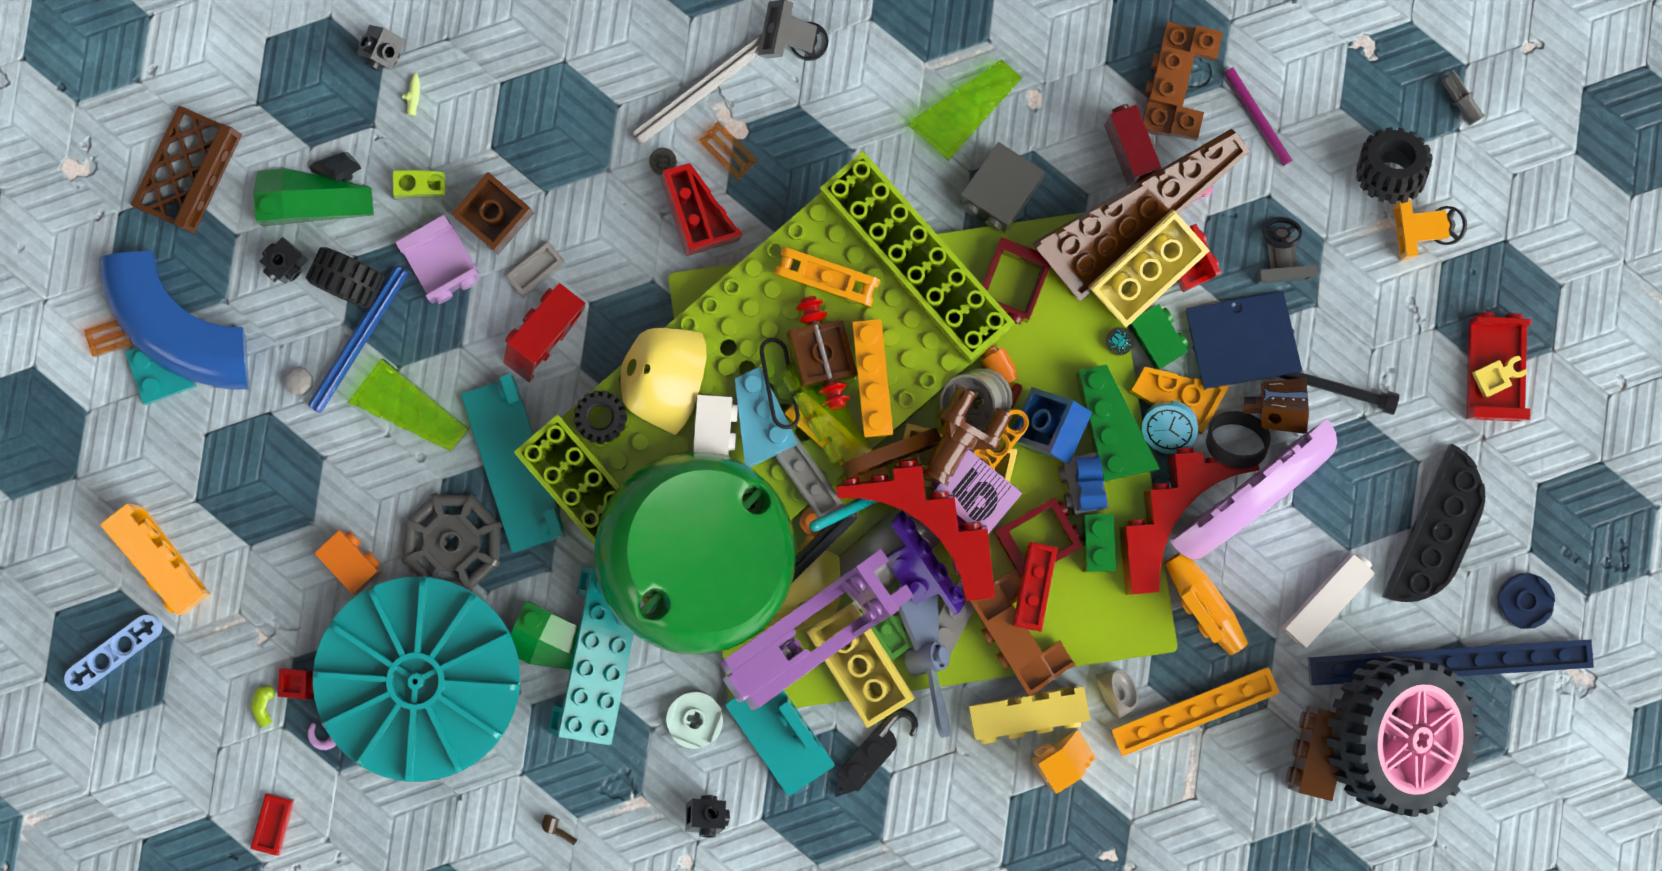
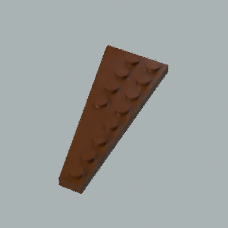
(1099, 236)

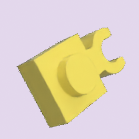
(1496, 377)

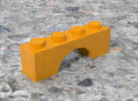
(872, 378)

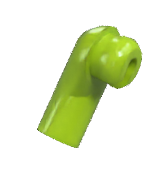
(259, 703)

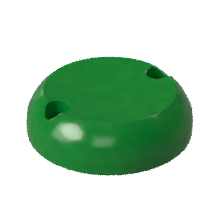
(696, 551)

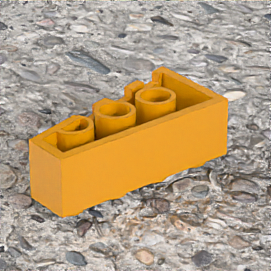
(155, 558)

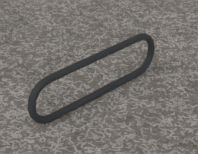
(768, 383)

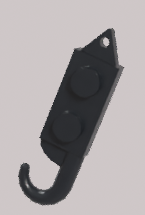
(872, 753)

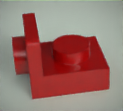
(295, 683)

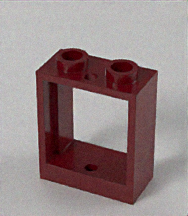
(1024, 255)
(1060, 511)

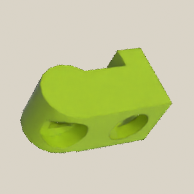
(418, 184)

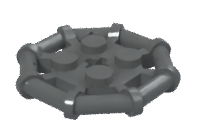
(452, 525)

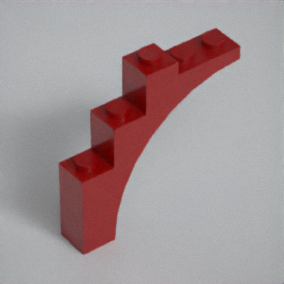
(907, 492)
(1144, 544)

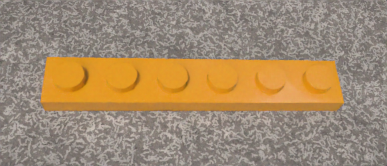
(1195, 711)

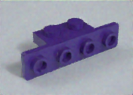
(919, 568)

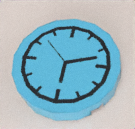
(1170, 427)

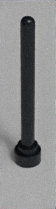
(1385, 401)

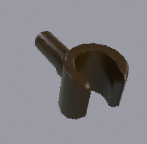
(550, 825)

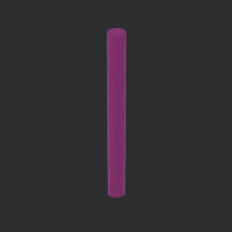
(1258, 116)

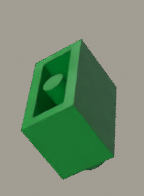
(1158, 337)
(1098, 543)

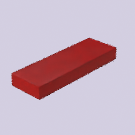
(1035, 586)

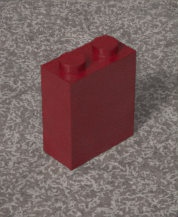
(1131, 144)

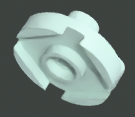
(680, 727)

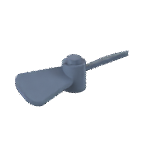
(927, 652)

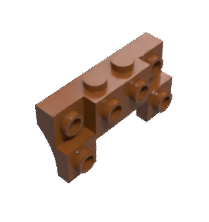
(1171, 75)
(1017, 645)

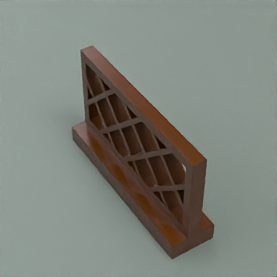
(207, 176)

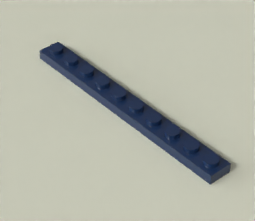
(1465, 660)

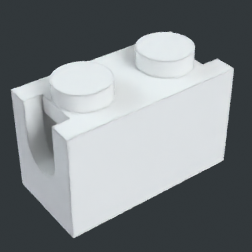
(714, 425)

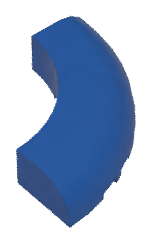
(165, 330)

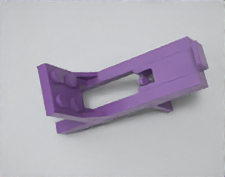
(776, 658)

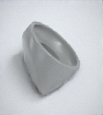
(1118, 691)

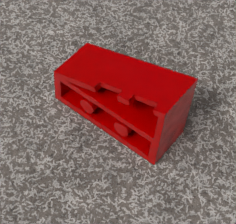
(696, 212)
(542, 330)

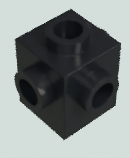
(380, 48)
(283, 252)
(706, 816)

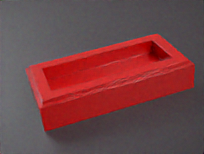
(272, 824)

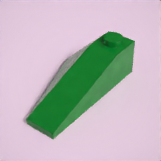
(544, 637)

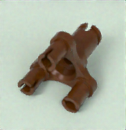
(960, 436)

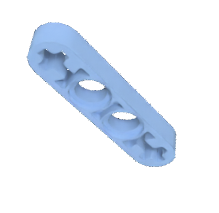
(115, 655)

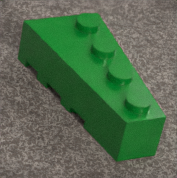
(1113, 427)

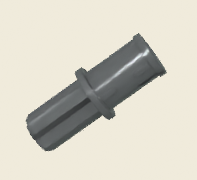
(1462, 98)

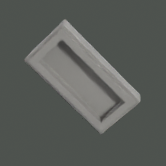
(535, 269)

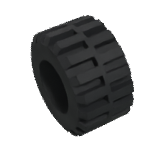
(1396, 148)
(345, 277)

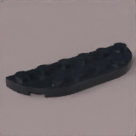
(1440, 530)

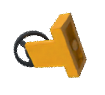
(1424, 227)

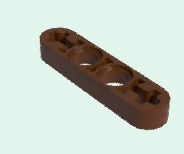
(891, 453)

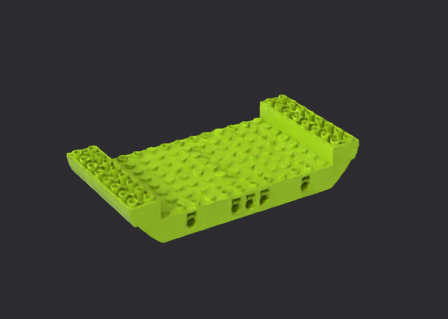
(930, 314)

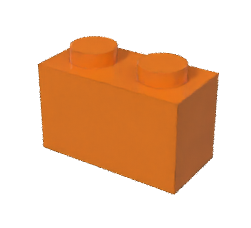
(348, 561)

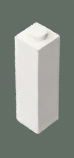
(1328, 600)

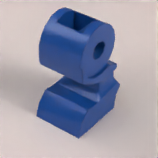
(1090, 481)

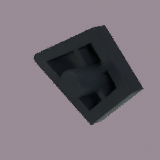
(336, 167)

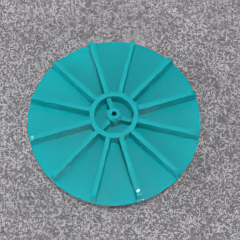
(416, 679)

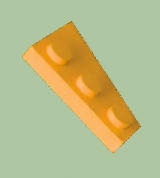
(1159, 386)

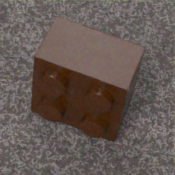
(492, 213)

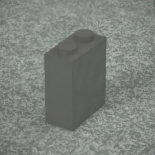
(1001, 188)

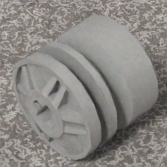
(992, 389)

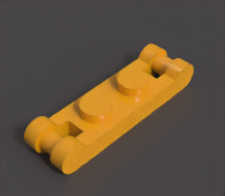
(826, 276)

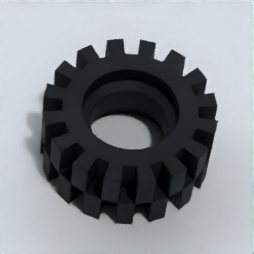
(583, 411)

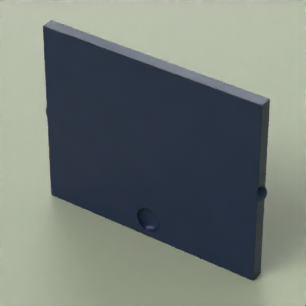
(1243, 340)

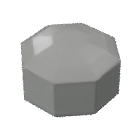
(298, 381)

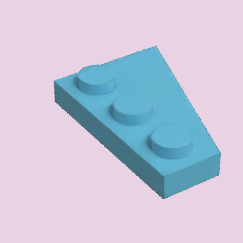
(759, 433)

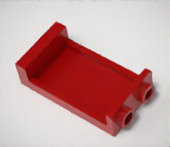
(1494, 340)

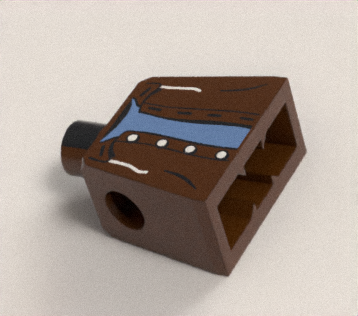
(1281, 405)

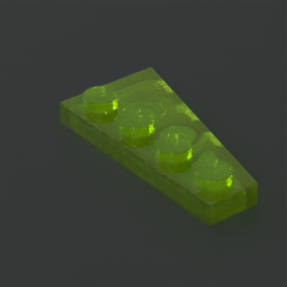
(961, 113)
(401, 402)

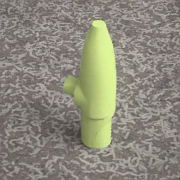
(412, 95)

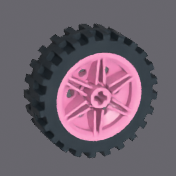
(1405, 756)

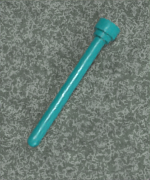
(840, 513)

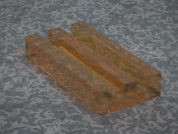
(711, 134)
(109, 348)

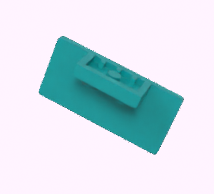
(783, 741)

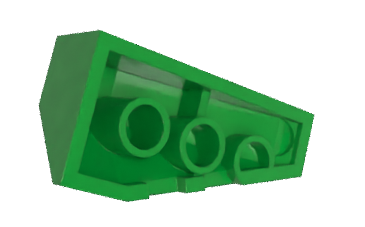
(302, 197)

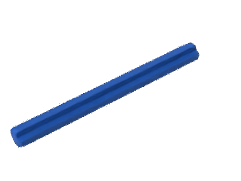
(358, 339)

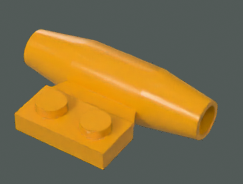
(1206, 603)

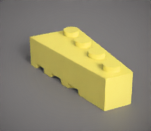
(1029, 713)

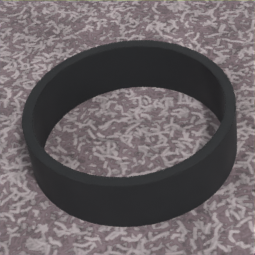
(1230, 459)

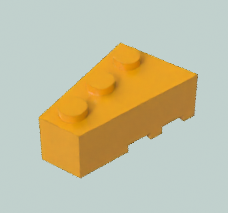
(1063, 761)

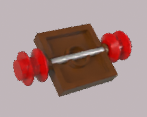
(822, 353)

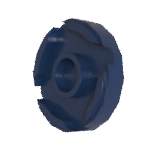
(1526, 601)

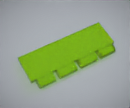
(835, 425)

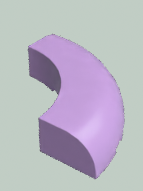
(1258, 493)

